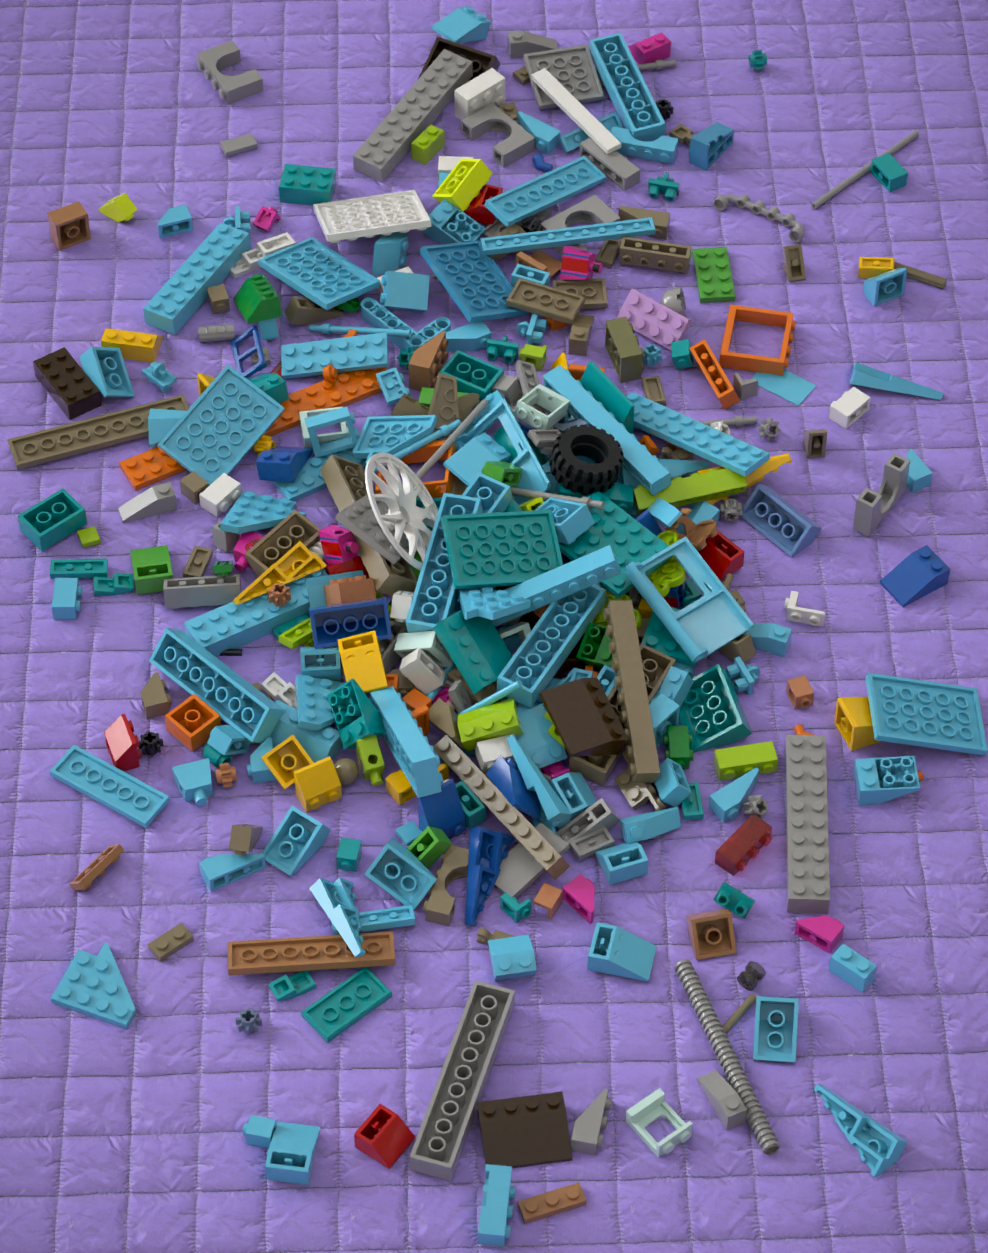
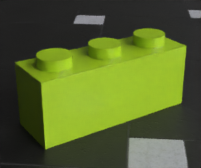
(739, 760)

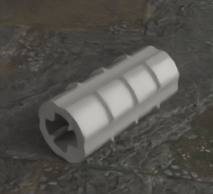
(216, 333)

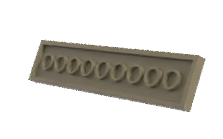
(88, 434)

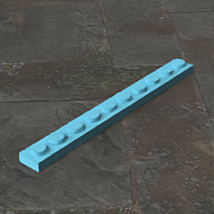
(567, 236)

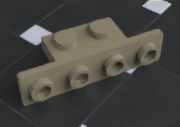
(637, 793)

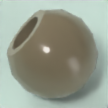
(346, 770)

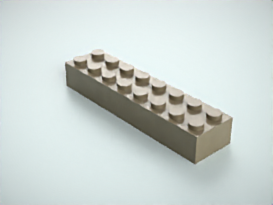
(655, 670)

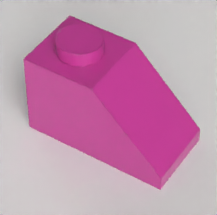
(580, 896)
(820, 931)

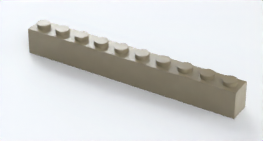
(631, 691)
(501, 807)

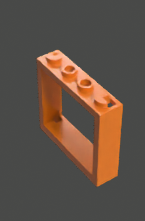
(753, 362)
(423, 455)

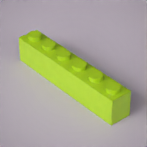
(693, 489)

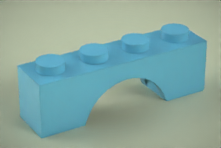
(660, 150)

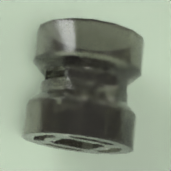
(749, 978)

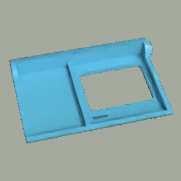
(533, 474)
(702, 624)

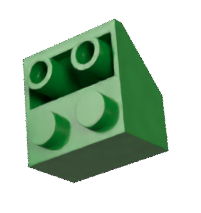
(595, 647)

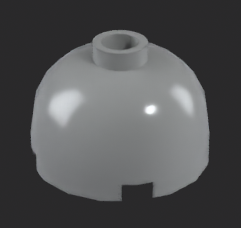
(674, 300)

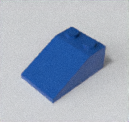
(282, 463)
(916, 576)
(509, 781)
(442, 811)

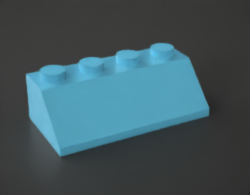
(317, 744)

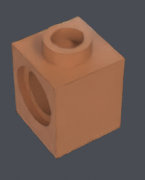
(800, 692)

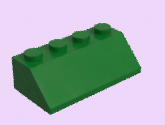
(257, 300)

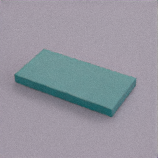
(346, 1004)

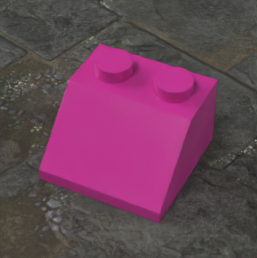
(651, 49)

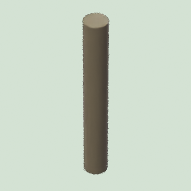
(739, 1013)

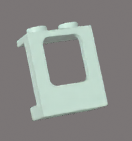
(650, 1110)

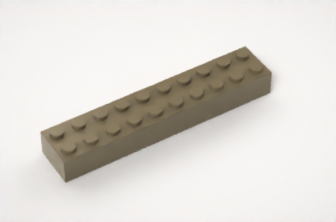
(347, 485)

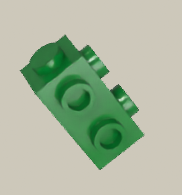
(678, 744)

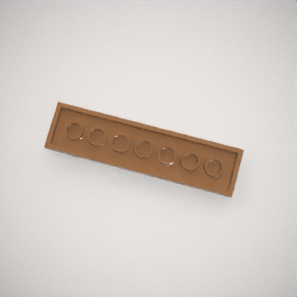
(308, 954)

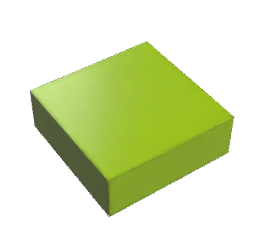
(88, 537)

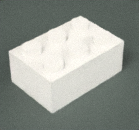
(479, 93)

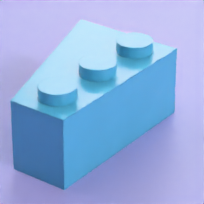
(496, 1205)

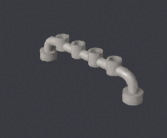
(795, 234)

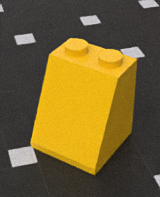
(854, 722)

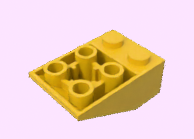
(363, 661)

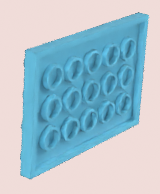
(319, 273)
(221, 426)
(926, 714)

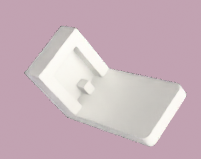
(802, 615)

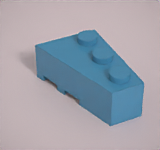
(710, 145)

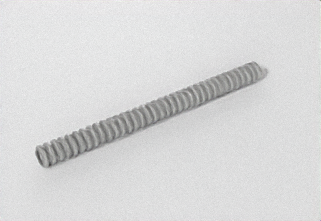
(726, 1056)

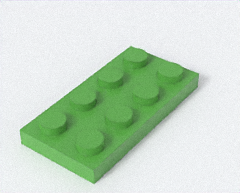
(713, 275)

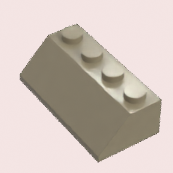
(281, 540)

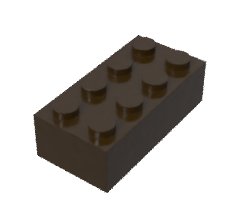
(67, 383)

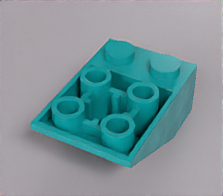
(354, 714)

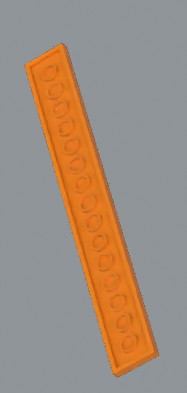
(345, 390)

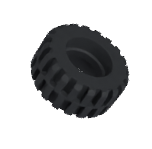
(592, 444)

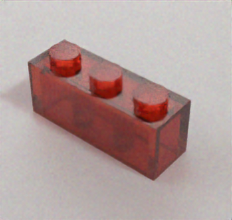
(743, 845)

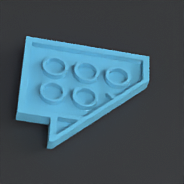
(392, 434)
(256, 512)
(490, 603)
(313, 703)
(96, 988)

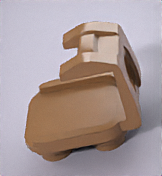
(694, 532)

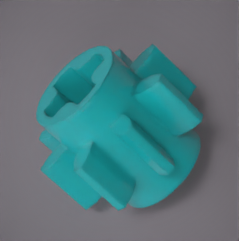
(757, 60)
(404, 357)

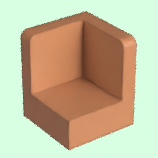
(549, 898)

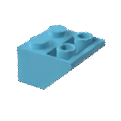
(321, 662)
(573, 792)
(623, 862)

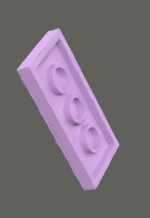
(654, 319)

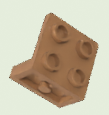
(540, 261)

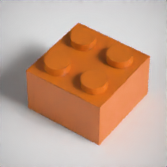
(192, 722)

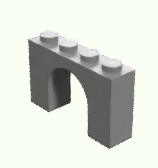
(229, 87)
(494, 119)
(588, 211)
(874, 506)

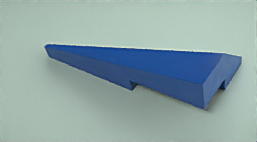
(484, 859)

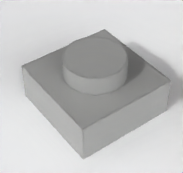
(255, 359)

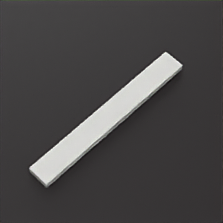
(576, 111)

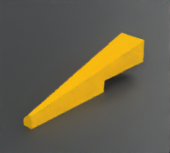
(758, 474)
(290, 567)

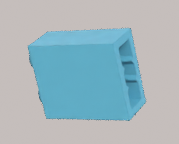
(405, 291)

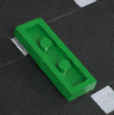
(223, 568)

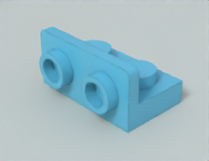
(392, 385)

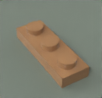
(97, 867)
(551, 1203)

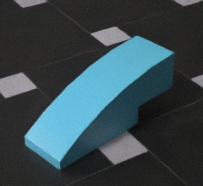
(664, 512)

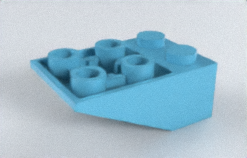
(452, 225)
(884, 778)
(620, 953)
(292, 1153)

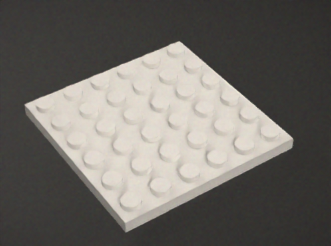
(371, 216)

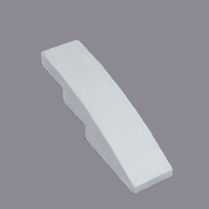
(249, 259)
(280, 690)

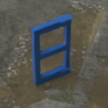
(252, 331)

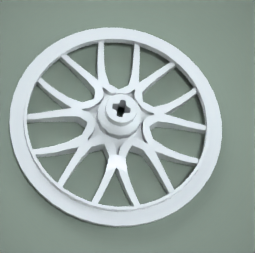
(402, 512)

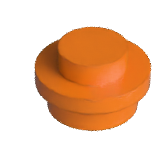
(330, 373)

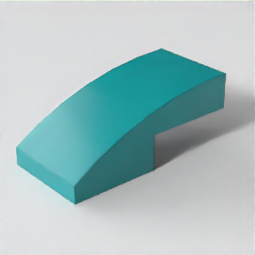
(108, 586)
(294, 986)

